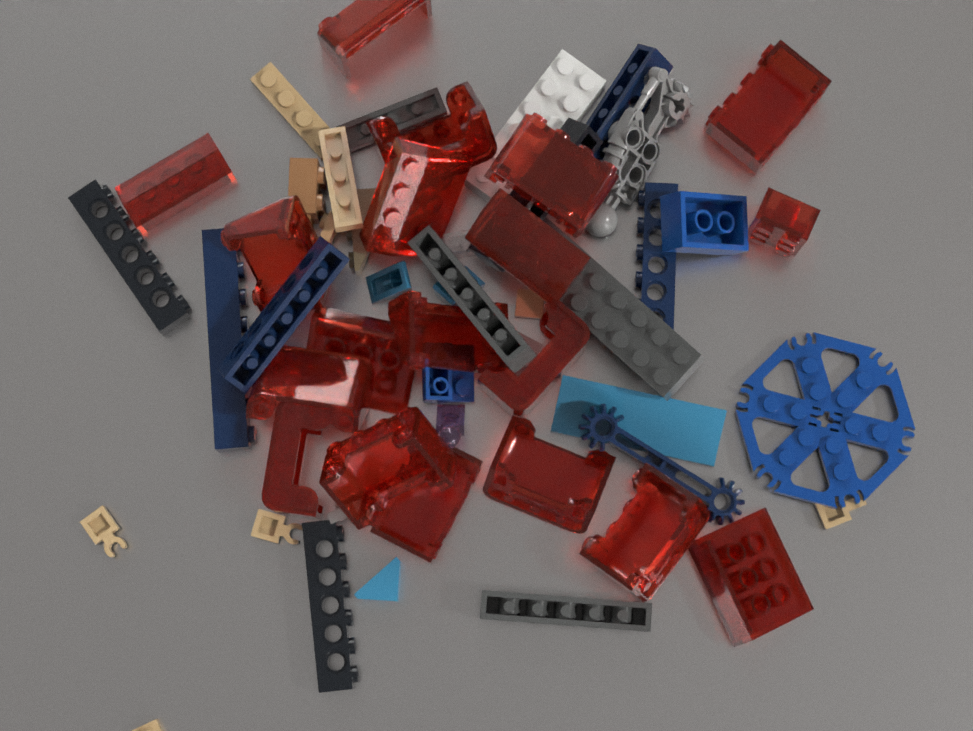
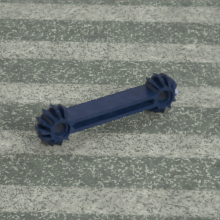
(661, 463)

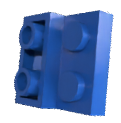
(447, 386)

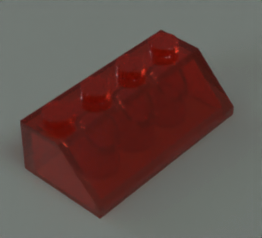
(174, 183)
(527, 247)

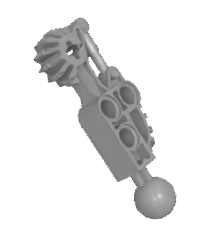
(635, 143)

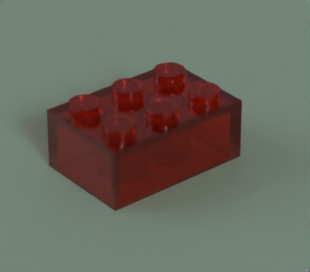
(782, 222)

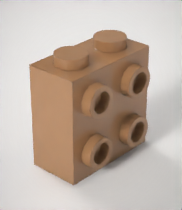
(307, 182)

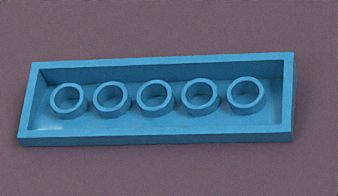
(671, 427)

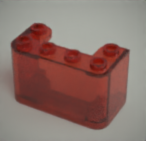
(767, 106)
(461, 131)
(553, 173)
(567, 343)
(285, 460)
(386, 463)
(424, 515)
(648, 535)

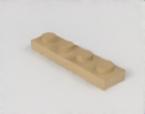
(290, 106)
(340, 179)

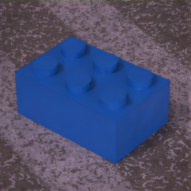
(704, 223)

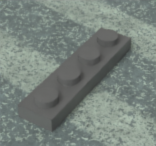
(405, 114)

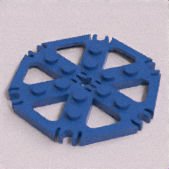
(830, 444)

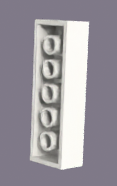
(561, 93)

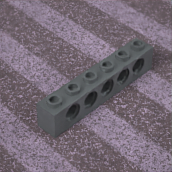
(472, 299)
(566, 611)

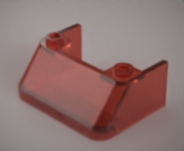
(362, 24)

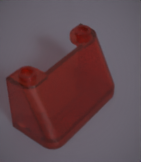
(272, 245)
(440, 336)
(315, 380)
(547, 478)

